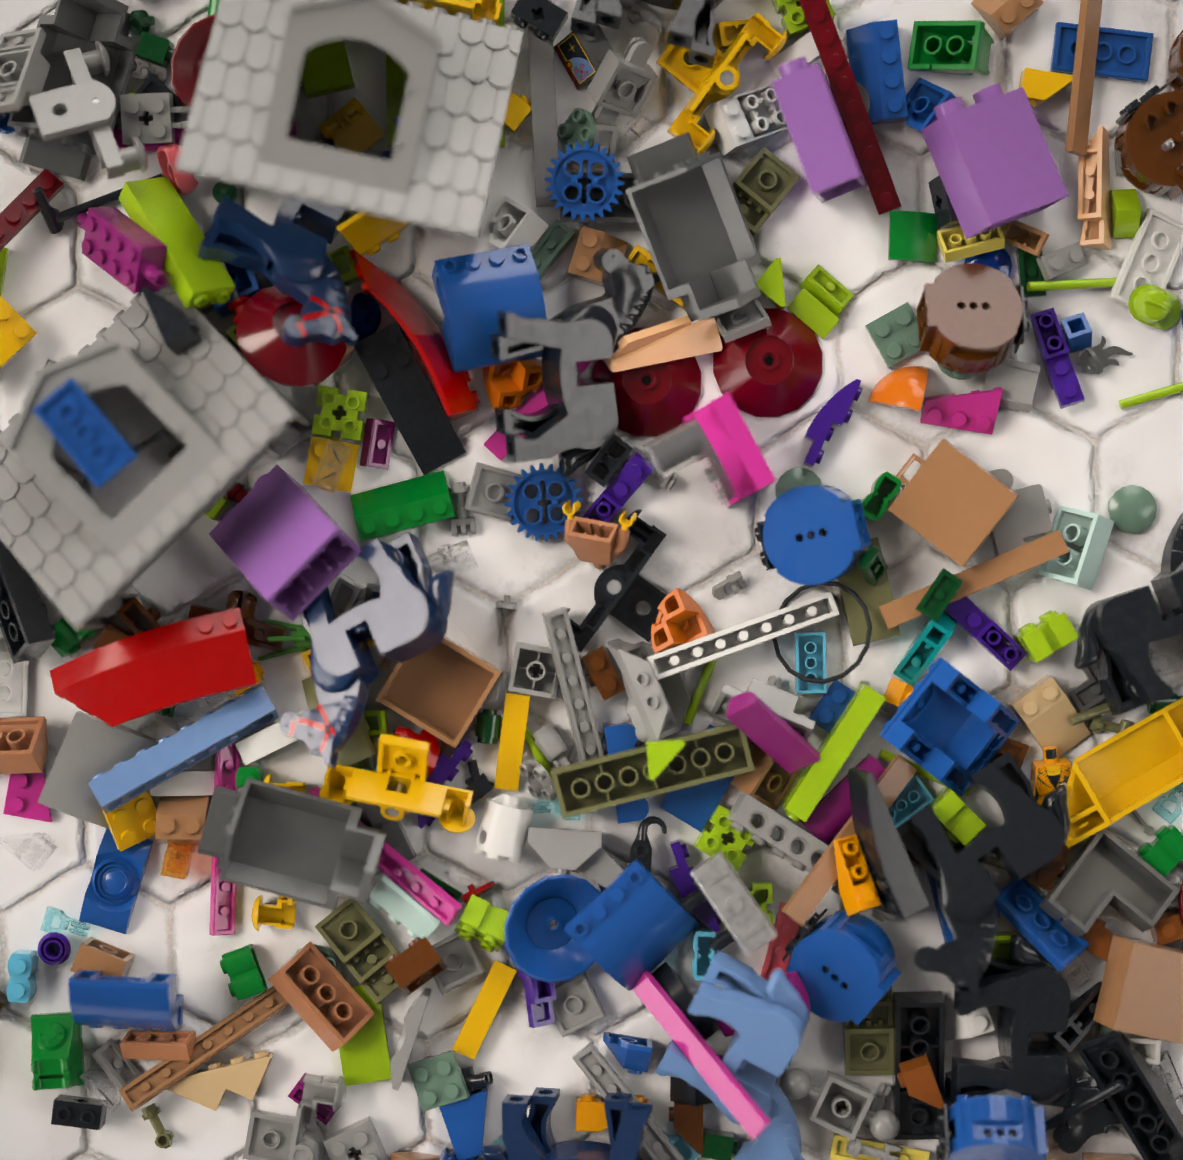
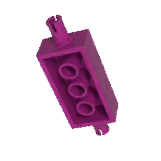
(123, 249)

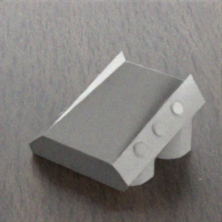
(1017, 381)

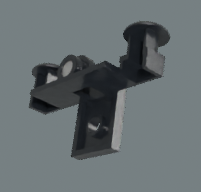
(621, 589)

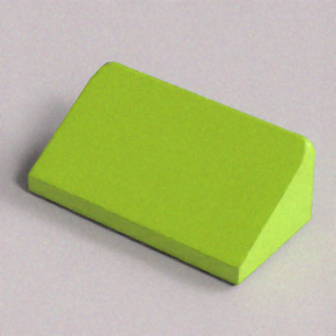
(827, 290)
(813, 313)

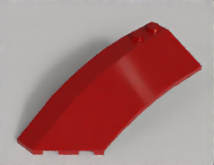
(425, 335)
(159, 668)

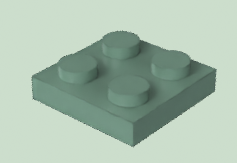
(895, 334)
(438, 1080)

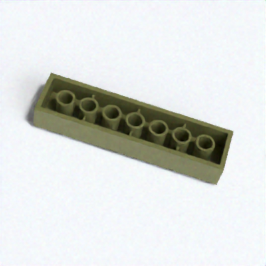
(624, 774)

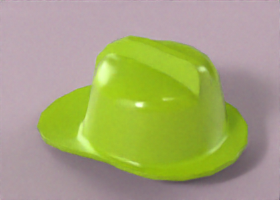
(1154, 306)

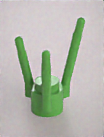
(299, 638)

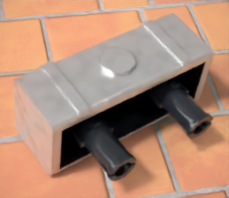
(733, 903)

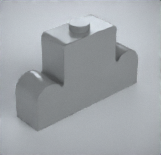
(1025, 517)

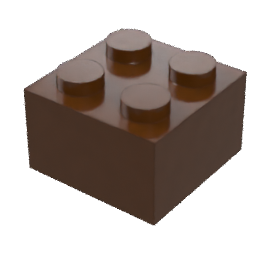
(415, 965)

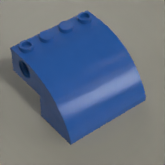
(473, 291)
(949, 726)
(631, 925)
(125, 1001)

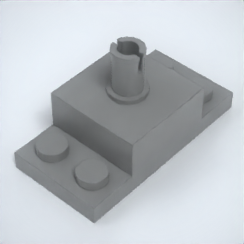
(21, 67)
(778, 700)

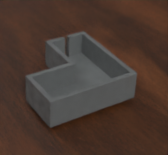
(1112, 875)

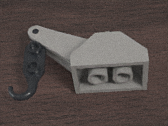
(583, 852)

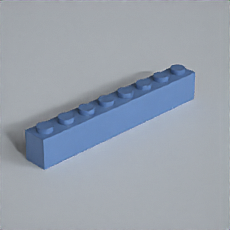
(183, 749)

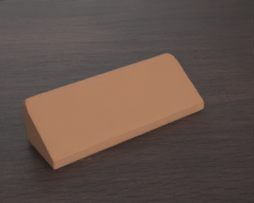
(158, 1045)

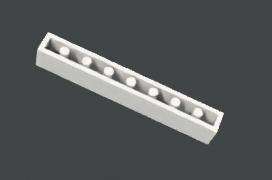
(743, 635)

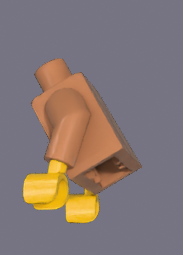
(594, 539)

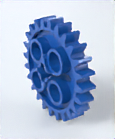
(562, 180)
(521, 503)

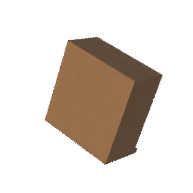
(952, 501)
(440, 689)
(1142, 990)

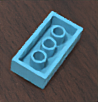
(810, 661)
(910, 801)

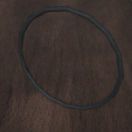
(862, 654)

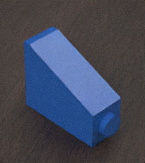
(466, 1124)

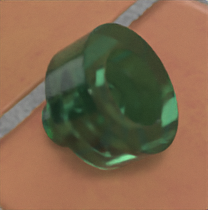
(140, 21)
(219, 187)

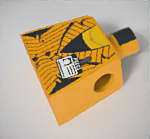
(1049, 773)

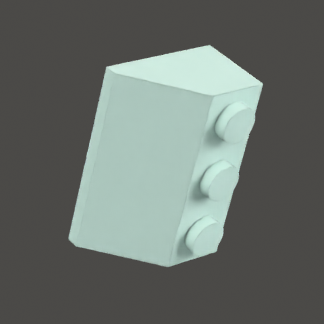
(1086, 540)
(403, 908)

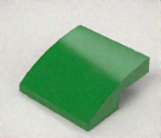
(912, 236)

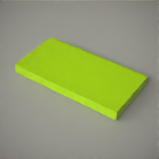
(367, 1053)

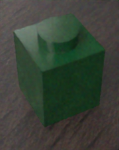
(155, 49)
(718, 1144)

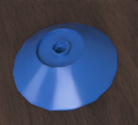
(543, 950)

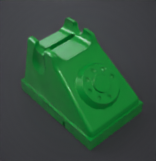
(950, 47)
(56, 1051)

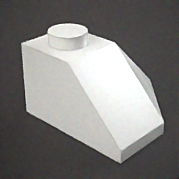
(515, 225)
(965, 1026)

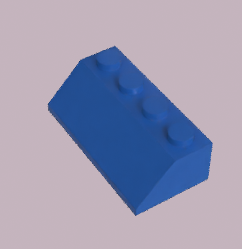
(877, 66)

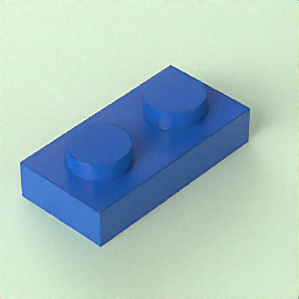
(831, 705)

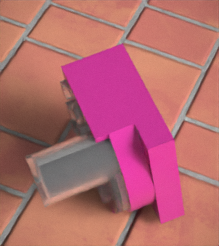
(722, 443)

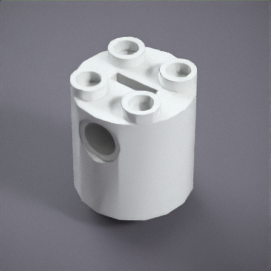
(504, 828)

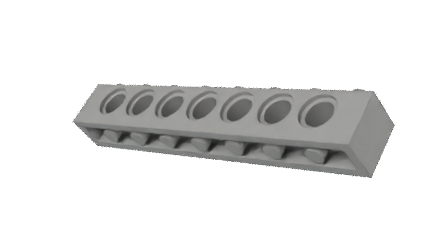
(741, 816)

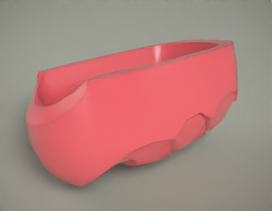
(182, 181)

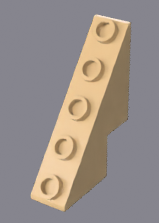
(210, 1084)

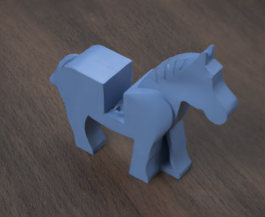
(767, 1035)

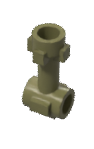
(1097, 724)
(164, 1137)

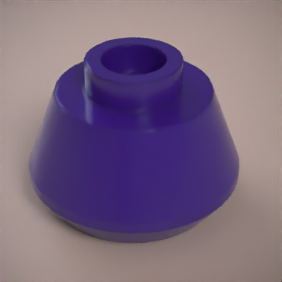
(54, 948)

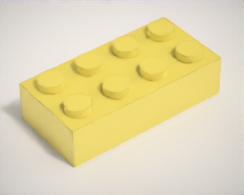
(956, 246)

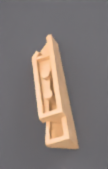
(1094, 193)
(666, 343)

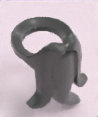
(1095, 359)

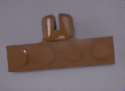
(255, 630)

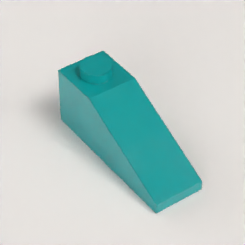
(924, 648)

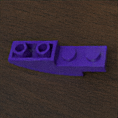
(1056, 358)
(833, 412)
(620, 489)
(986, 632)
(446, 770)
(684, 883)
(539, 1001)

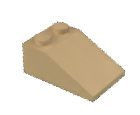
(1045, 715)

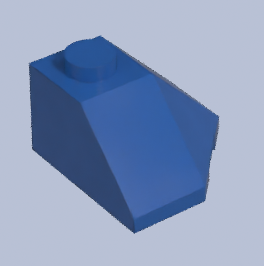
(922, 100)
(630, 1051)

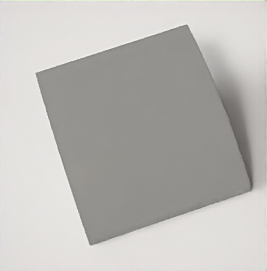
(85, 752)

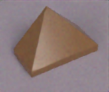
(1025, 237)

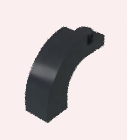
(683, 998)

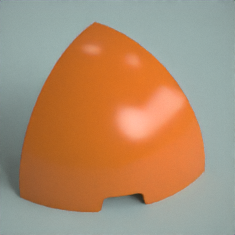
(511, 382)
(901, 388)
(678, 622)

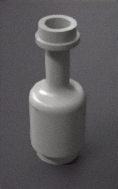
(551, 745)

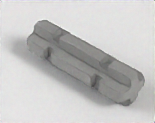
(880, 1099)

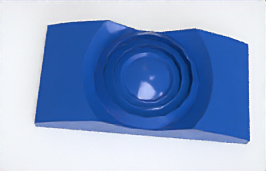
(115, 884)

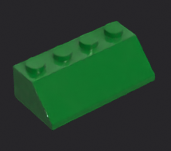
(402, 506)

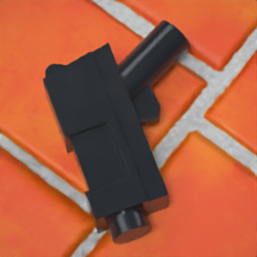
(477, 783)

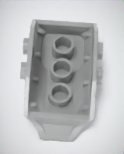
(653, 704)

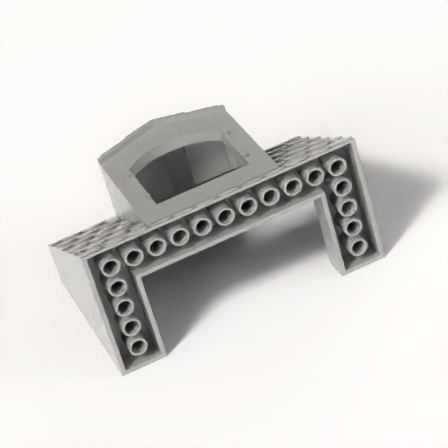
(446, 128)
(209, 402)

